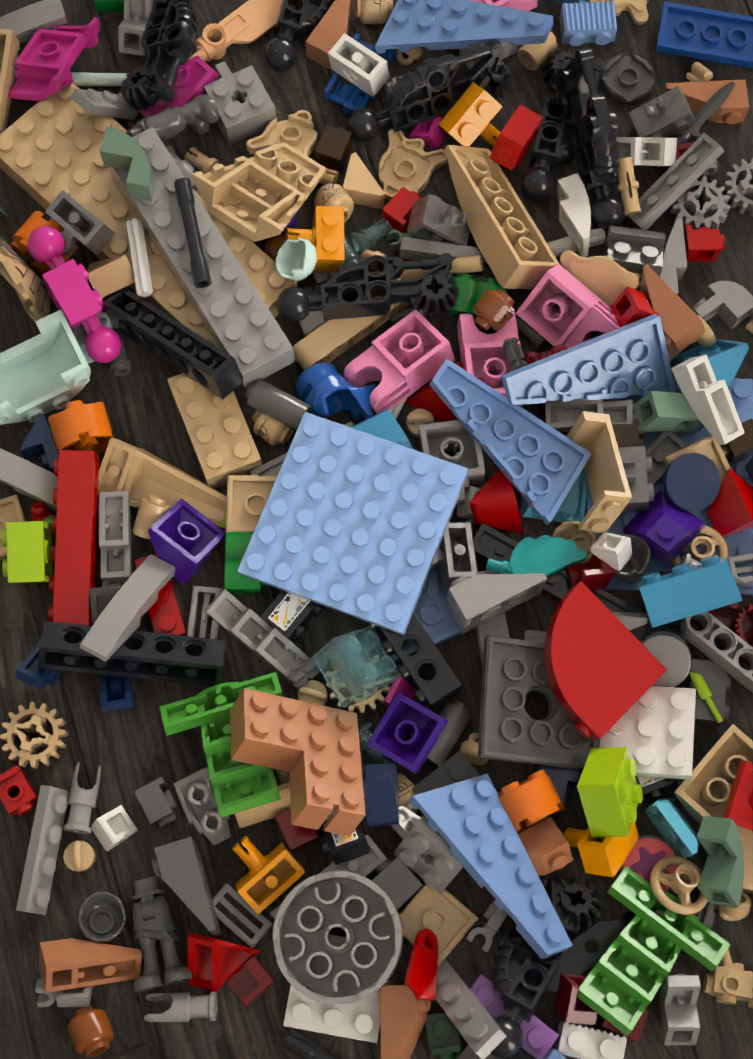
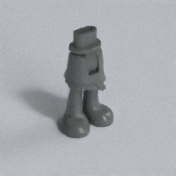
(167, 124)
(150, 923)

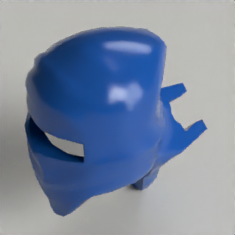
(330, 392)

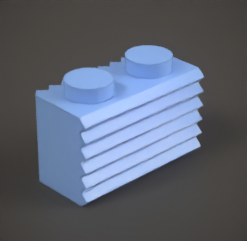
(588, 23)

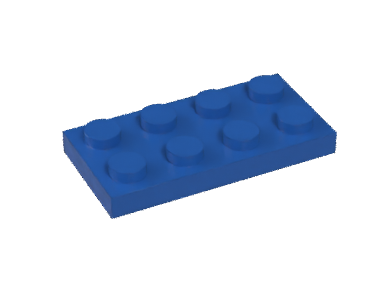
(706, 34)

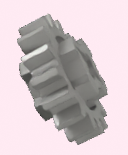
(743, 192)
(712, 202)

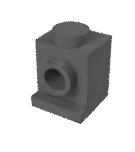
(157, 803)

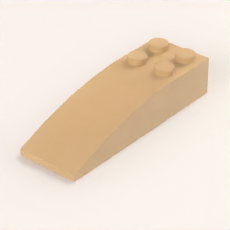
(498, 219)

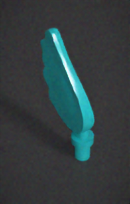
(539, 556)

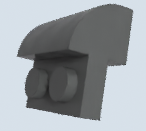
(635, 248)

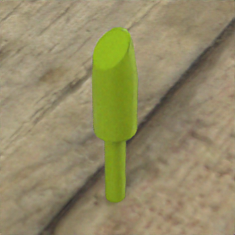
(705, 693)

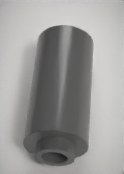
(276, 403)
(457, 718)

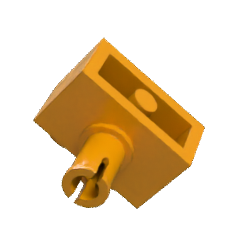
(472, 117)
(326, 236)
(601, 854)
(267, 874)

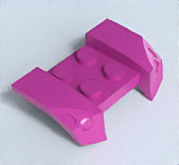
(47, 60)

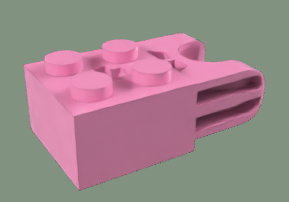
(579, 312)
(484, 353)
(400, 360)

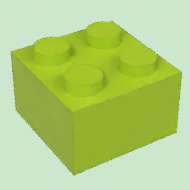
(27, 552)
(609, 791)

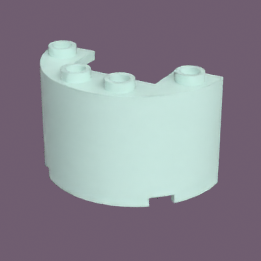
(41, 372)

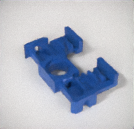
(350, 96)

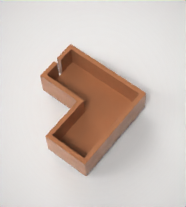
(314, 746)

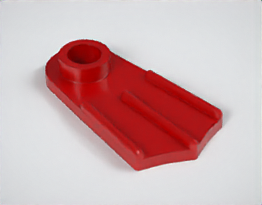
(423, 965)

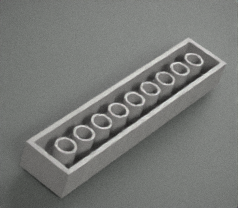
(231, 303)

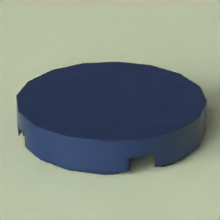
(691, 481)

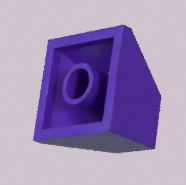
(665, 528)
(185, 539)
(407, 733)

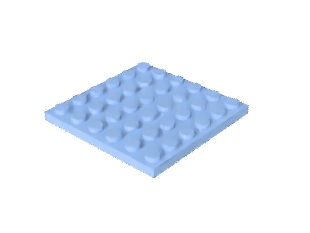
(353, 522)

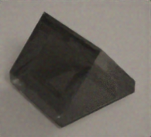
(229, 862)

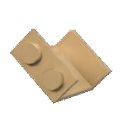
(603, 470)

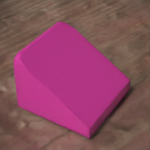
(430, 132)
(401, 686)

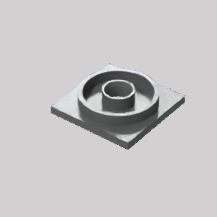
(505, 729)

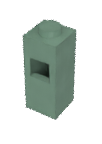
(667, 413)

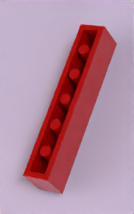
(75, 536)

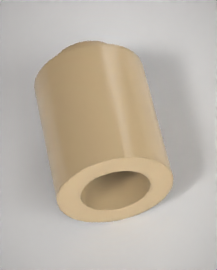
(533, 55)
(148, 513)

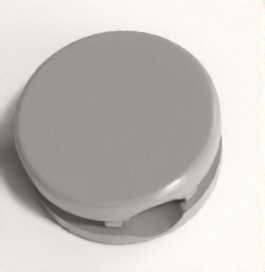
(672, 654)

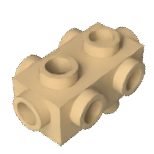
(729, 982)

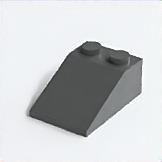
(184, 872)

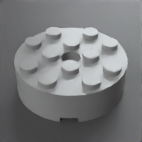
(304, 946)

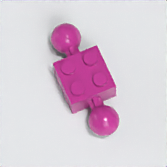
(71, 293)

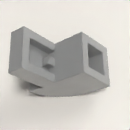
(132, 27)
(728, 300)
(678, 1009)

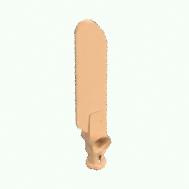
(240, 27)

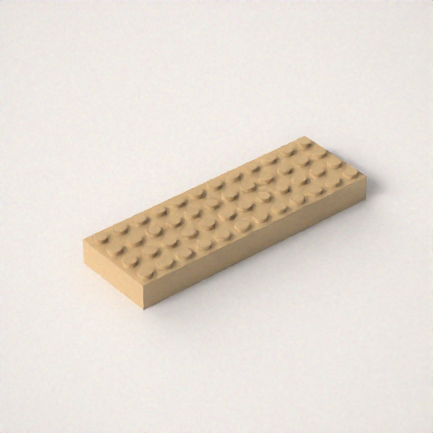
(58, 150)

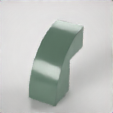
(124, 153)
(724, 867)

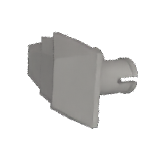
(200, 806)

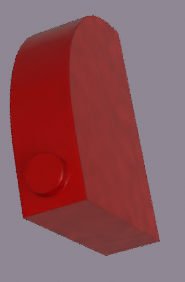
(595, 663)

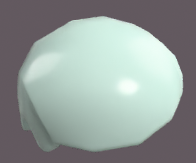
(296, 259)

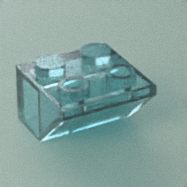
(356, 666)

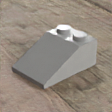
(490, 595)

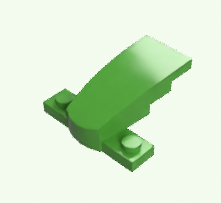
(235, 783)
(644, 953)

